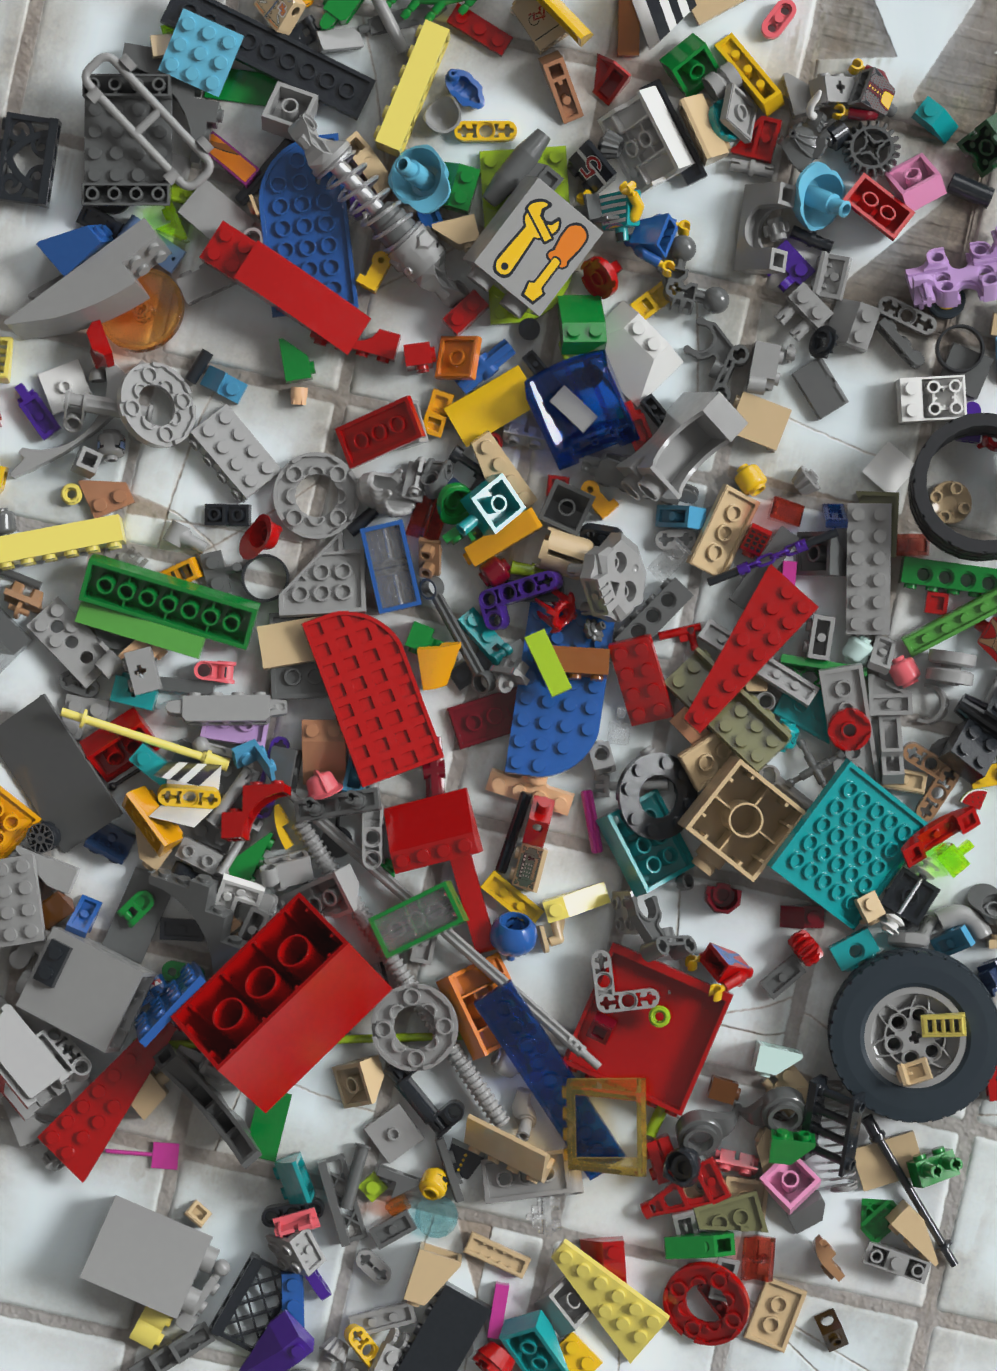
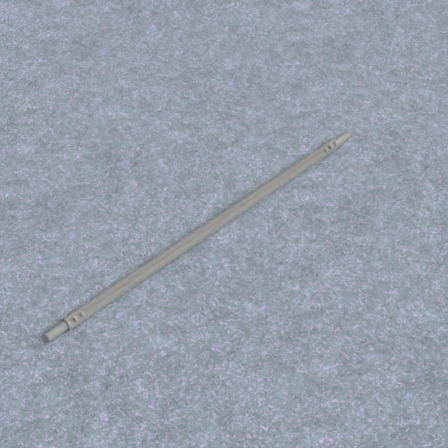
(455, 940)

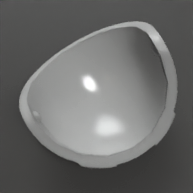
(443, 114)

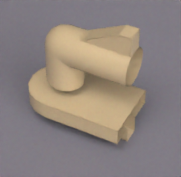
(558, 938)

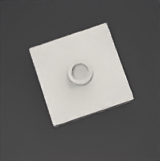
(63, 378)

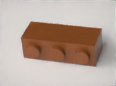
(584, 662)

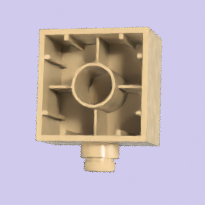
(739, 820)

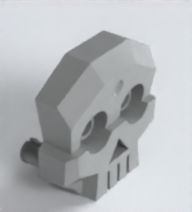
(611, 578)

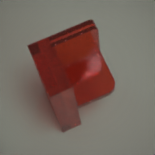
(758, 1258)

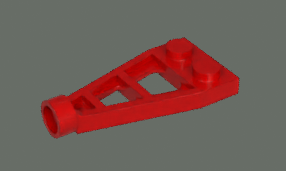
(711, 1182)

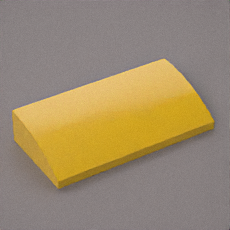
(567, 20)
(489, 406)

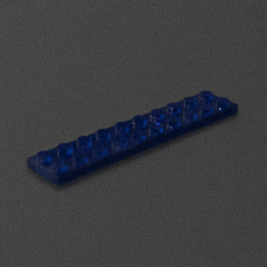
(544, 1070)

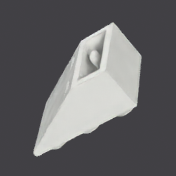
(930, 399)

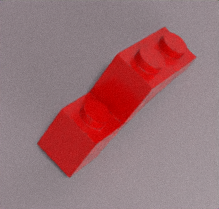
(238, 822)

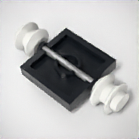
(910, 896)

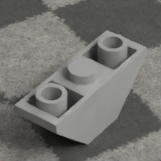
(896, 1261)

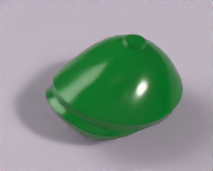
(449, 504)

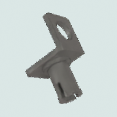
(593, 211)

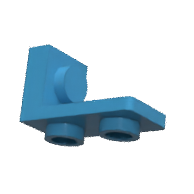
(251, 752)

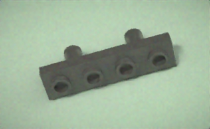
(338, 805)

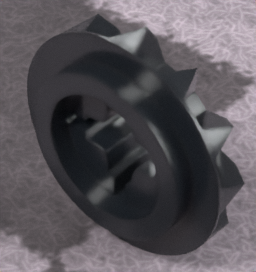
(816, 344)

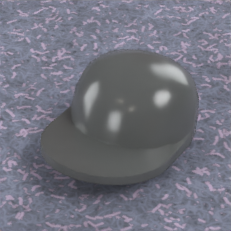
(984, 900)

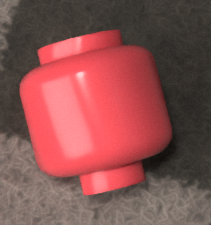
(904, 671)

